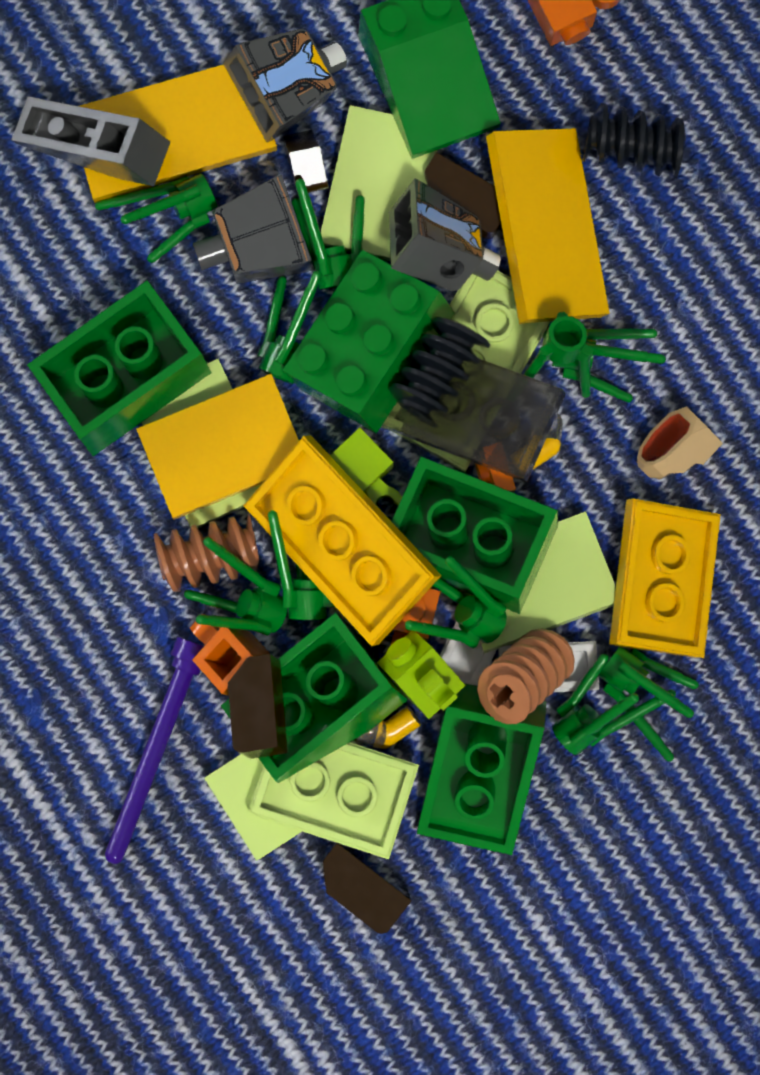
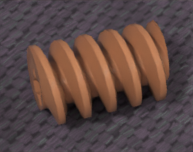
(193, 557)
(525, 675)

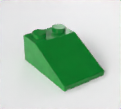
(428, 71)
(329, 696)
(480, 775)

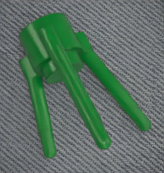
(187, 196)
(331, 261)
(564, 344)
(277, 354)
(571, 370)
(303, 596)
(259, 608)
(478, 616)
(628, 672)
(584, 725)

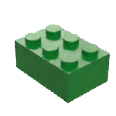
(366, 340)
(120, 368)
(482, 526)

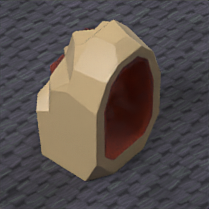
(676, 445)

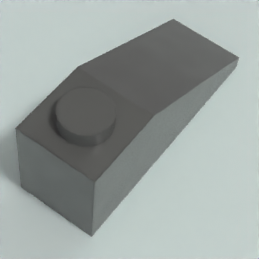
(93, 139)

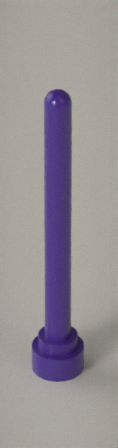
(185, 669)

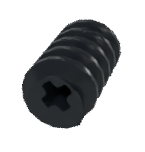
(635, 140)
(437, 369)

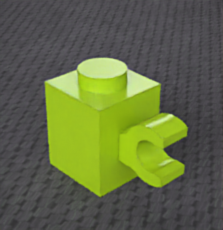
(366, 466)
(421, 674)

